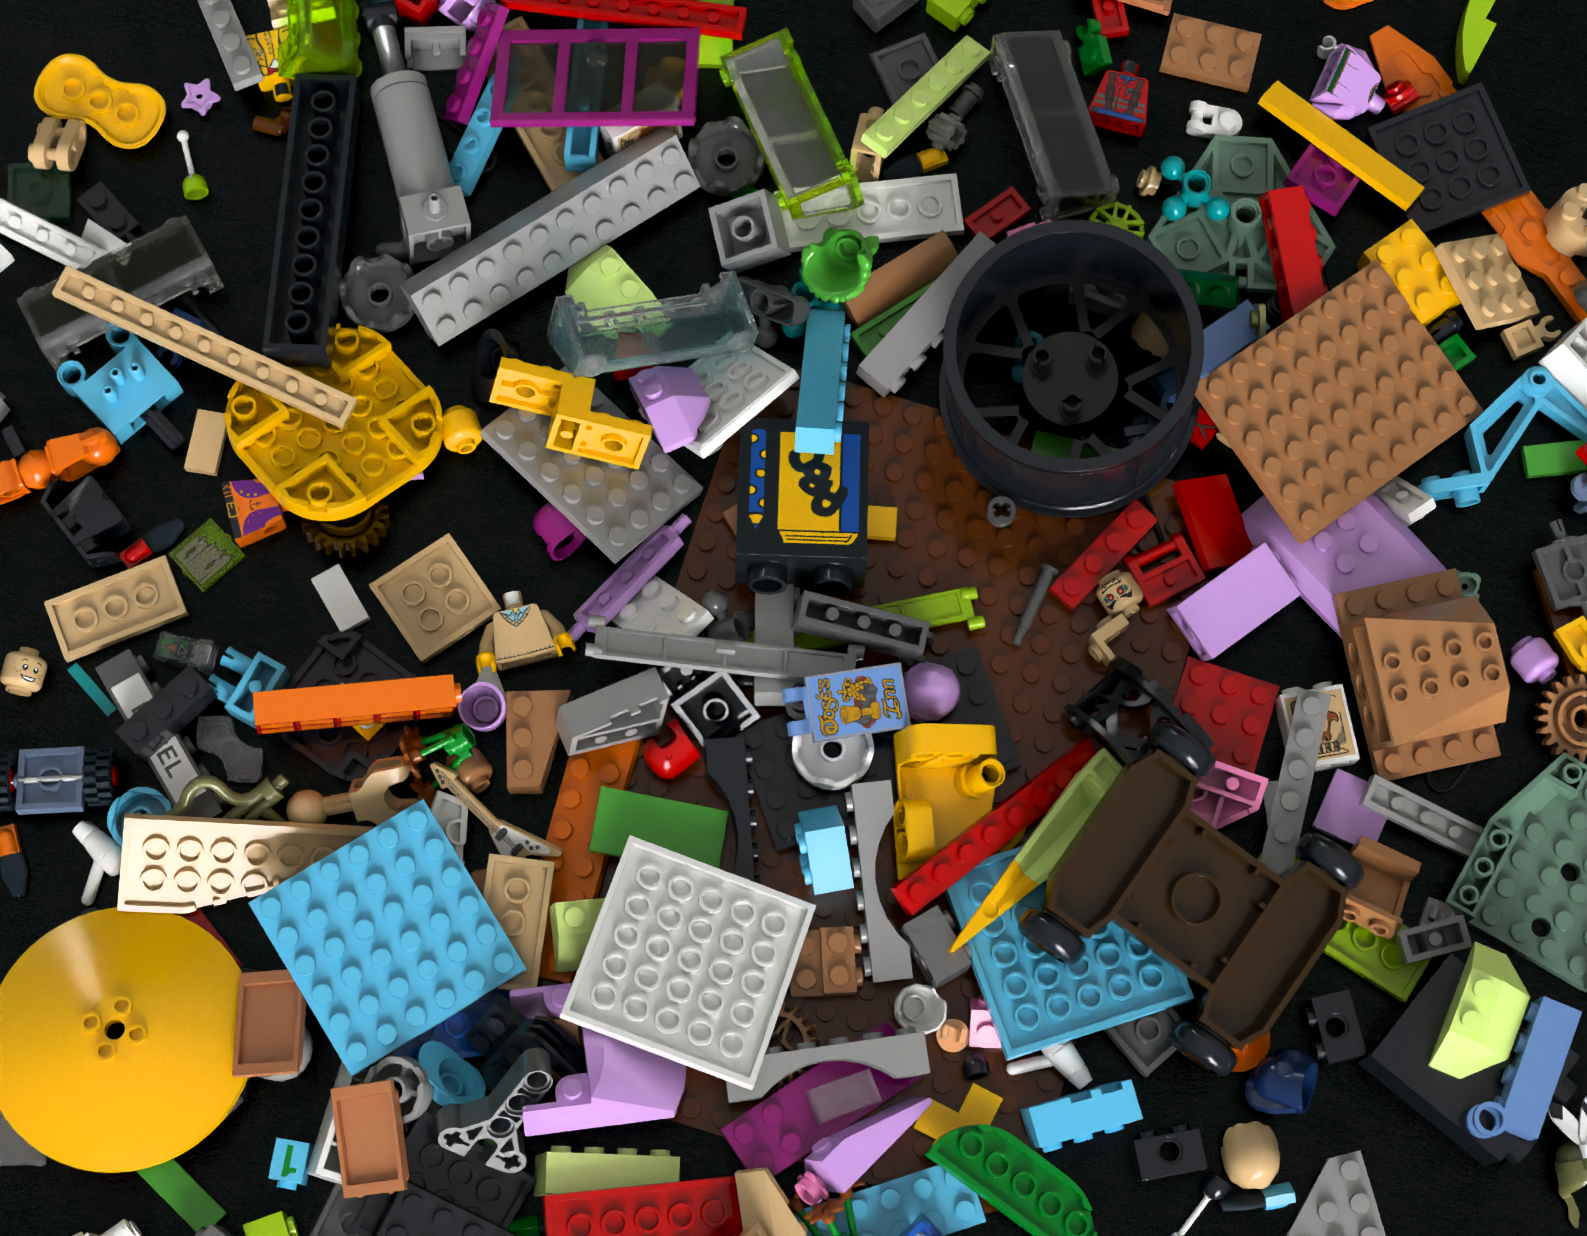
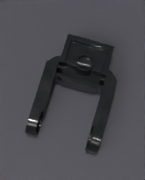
(505, 1034)

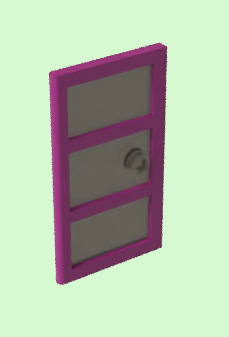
(596, 77)

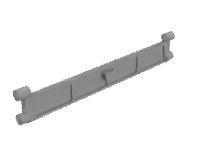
(715, 654)

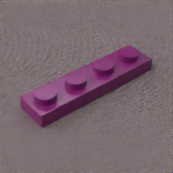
(476, 64)

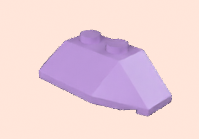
(671, 403)

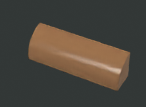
(901, 278)

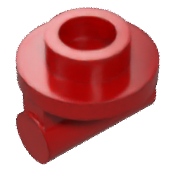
(1400, 95)

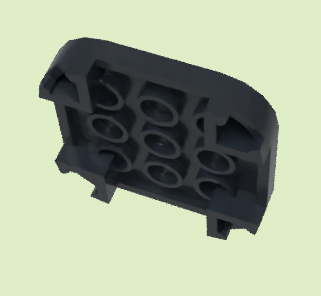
(343, 750)

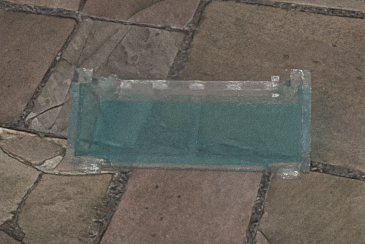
(653, 330)

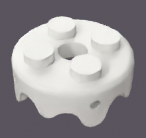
(832, 772)

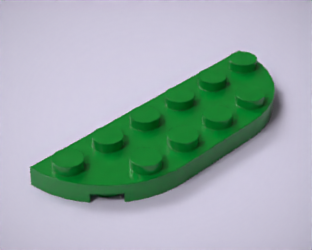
(1014, 1180)

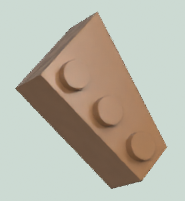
(531, 737)

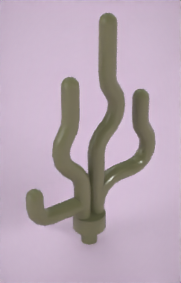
(246, 805)

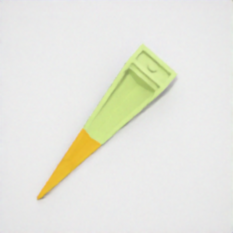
(1046, 842)

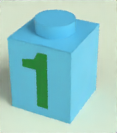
(290, 1163)

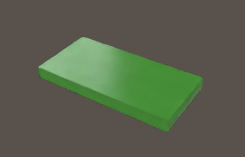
(668, 823)

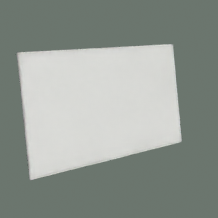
(100, 237)

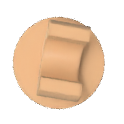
(952, 1035)

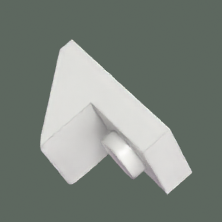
(1405, 500)

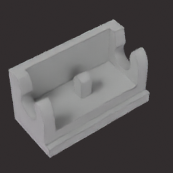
(435, 47)

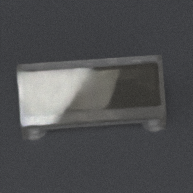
(1053, 122)
(149, 268)

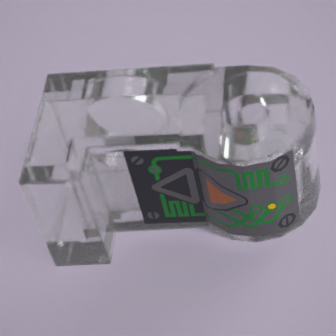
(186, 651)

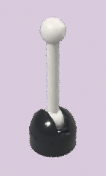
(1213, 1189)

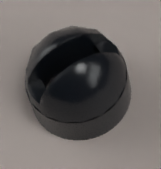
(975, 1067)

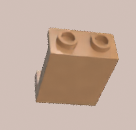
(1383, 890)

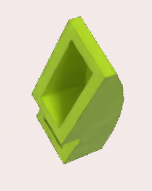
(1472, 36)

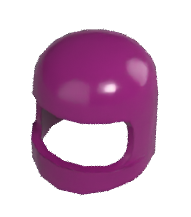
(555, 527)

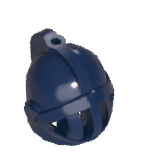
(1282, 1082)

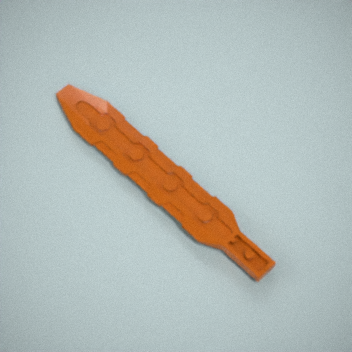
(1516, 221)

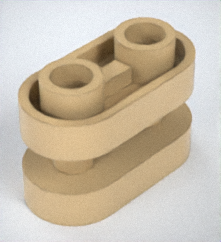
(58, 144)

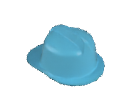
(451, 1076)

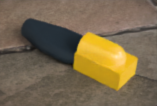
(915, 165)

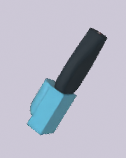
(1270, 1198)

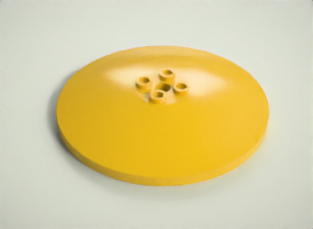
(128, 1097)

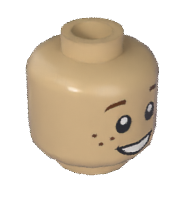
(23, 671)

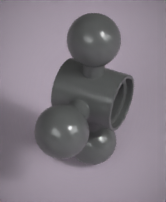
(732, 627)

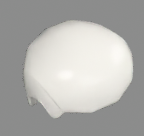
(920, 1008)

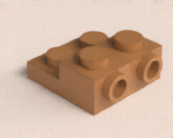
(827, 964)

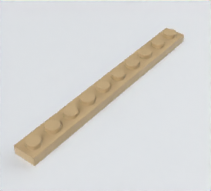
(204, 347)

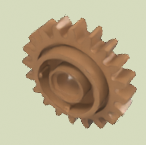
(1560, 714)

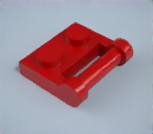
(1168, 578)

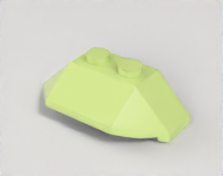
(605, 281)
(1481, 1015)

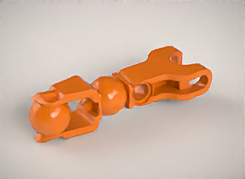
(63, 458)

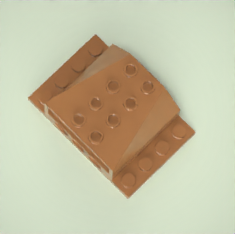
(1423, 673)

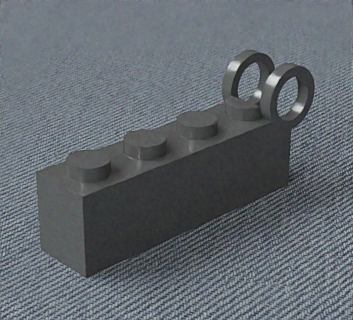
(864, 626)

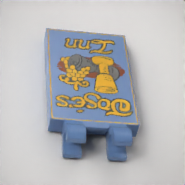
(850, 703)

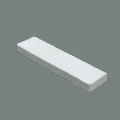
(46, 237)

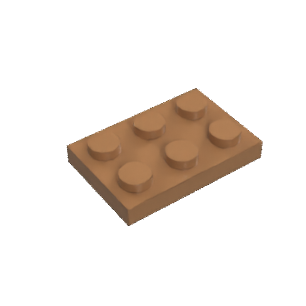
(1210, 53)

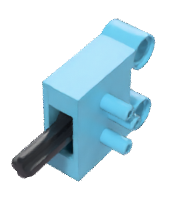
(127, 390)

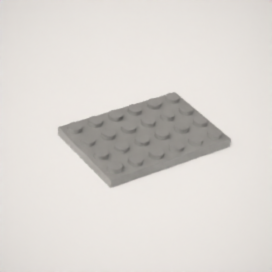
(603, 500)

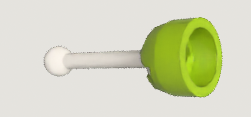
(194, 185)

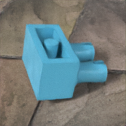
(258, 676)

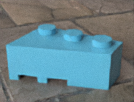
(1081, 1114)

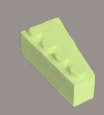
(592, 1170)

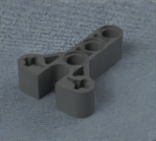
(499, 1114)

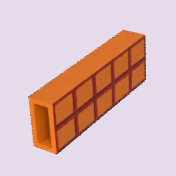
(356, 704)

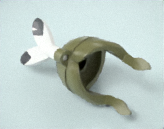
(1571, 1156)

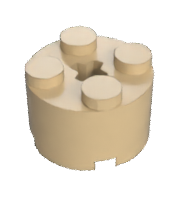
(1568, 222)

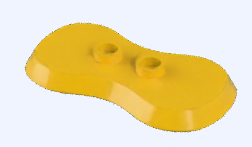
(120, 111)

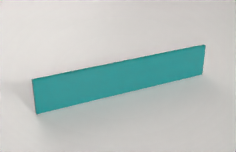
(92, 689)

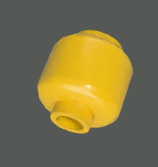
(461, 429)

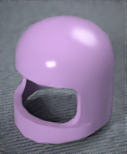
(482, 706)

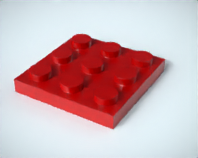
(1229, 709)

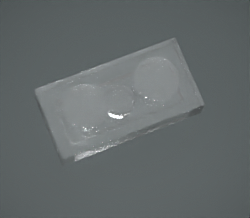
(843, 1096)

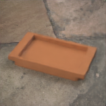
(268, 1025)
(370, 1138)

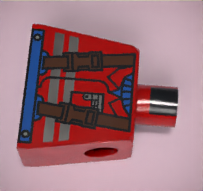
(1121, 101)

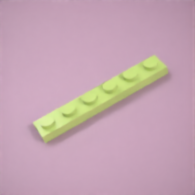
(925, 96)

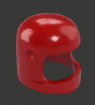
(673, 756)

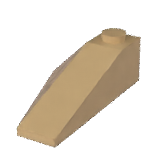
(765, 1202)

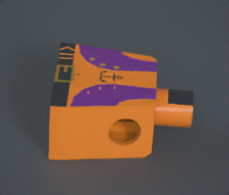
(252, 511)

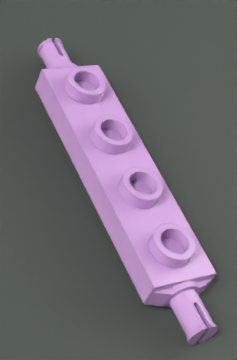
(631, 576)

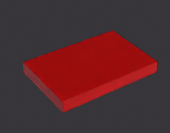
(1213, 521)

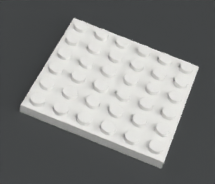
(689, 962)

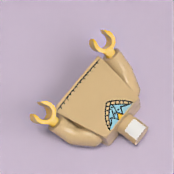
(521, 636)

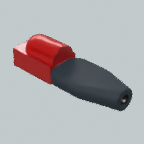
(153, 543)

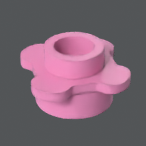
(811, 1188)

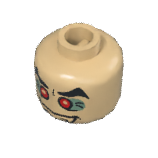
(1119, 593)

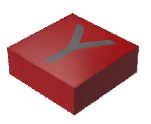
(1203, 430)

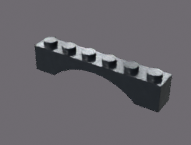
(727, 770)

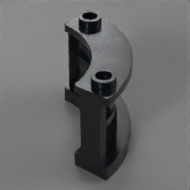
(1119, 683)

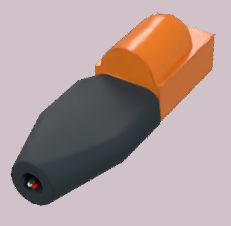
(12, 861)

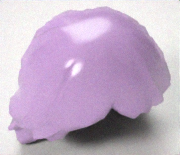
(931, 691)

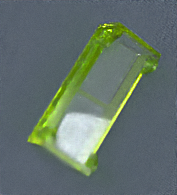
(791, 128)

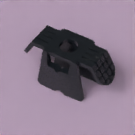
(90, 521)

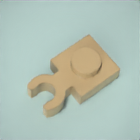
(1526, 338)

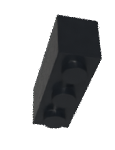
(166, 713)

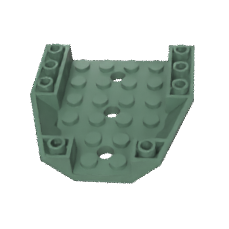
(1518, 875)

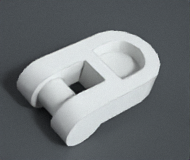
(1223, 120)

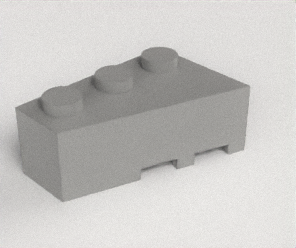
(614, 714)

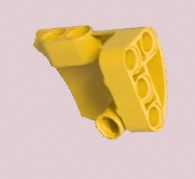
(941, 786)

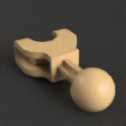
(367, 796)

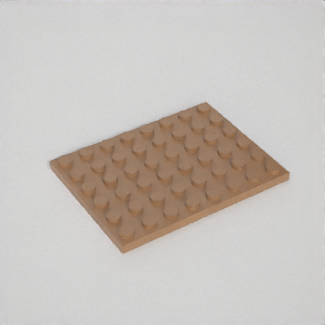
(1337, 401)

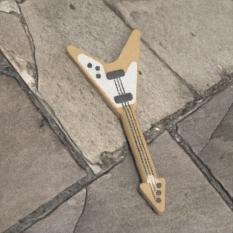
(506, 837)

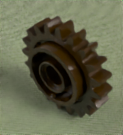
(349, 533)

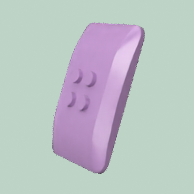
(1349, 554)

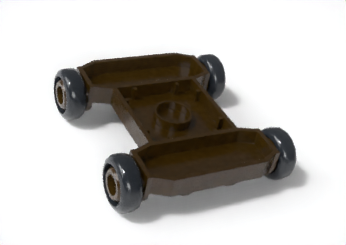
(1194, 899)

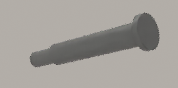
(1034, 602)

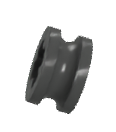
(1000, 502)

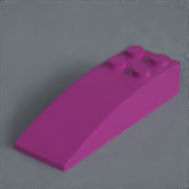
(783, 1125)

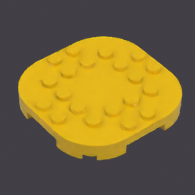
(331, 470)

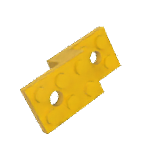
(568, 402)

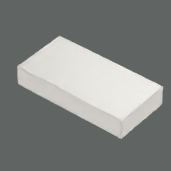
(340, 599)

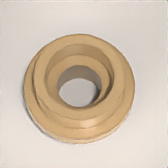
(1148, 181)

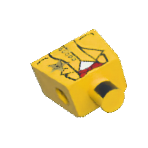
(264, 48)

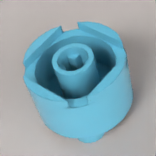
(135, 801)

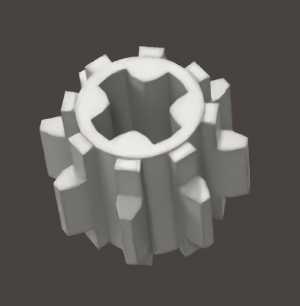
(946, 131)

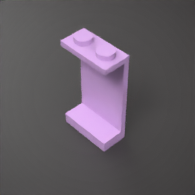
(1234, 602)

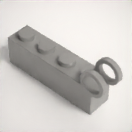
(773, 627)

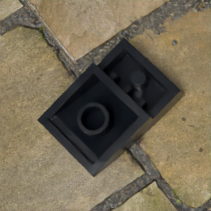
(708, 701)

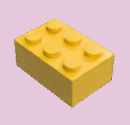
(1415, 271)

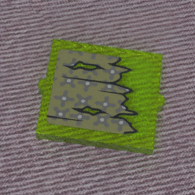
(206, 555)

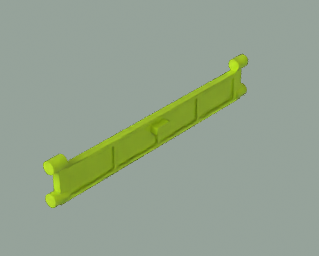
(935, 608)

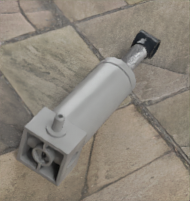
(430, 204)

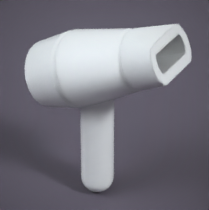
(103, 851)
(1062, 1057)

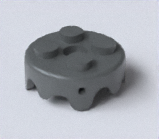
(726, 138)
(363, 280)

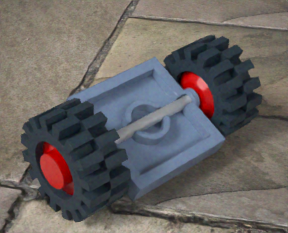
(59, 779)

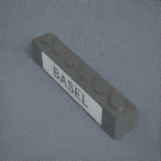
(172, 763)

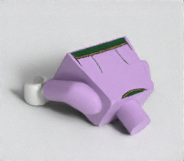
(1346, 82)

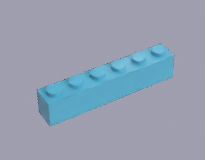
(820, 385)

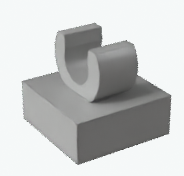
(1434, 911)

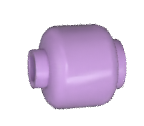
(1534, 660)

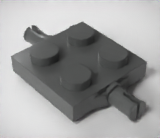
(1564, 569)

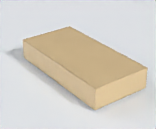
(206, 443)

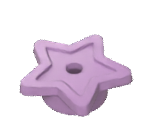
(207, 100)

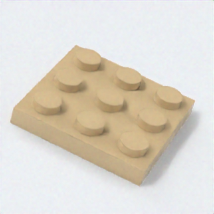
(1487, 281)
(435, 598)

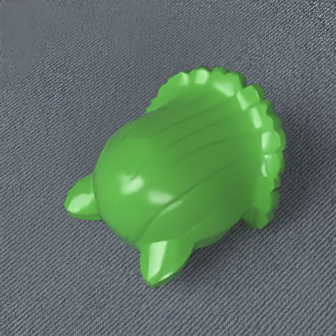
(838, 264)

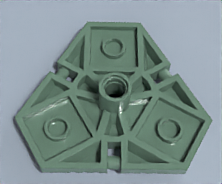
(1241, 173)

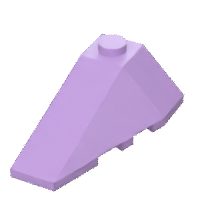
(851, 1152)

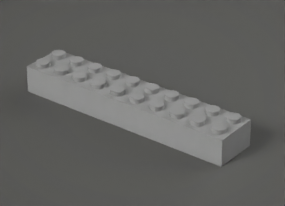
(550, 235)

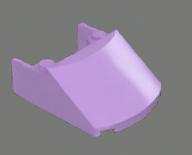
(620, 1080)

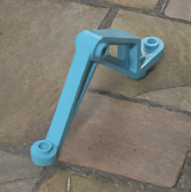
(1536, 392)

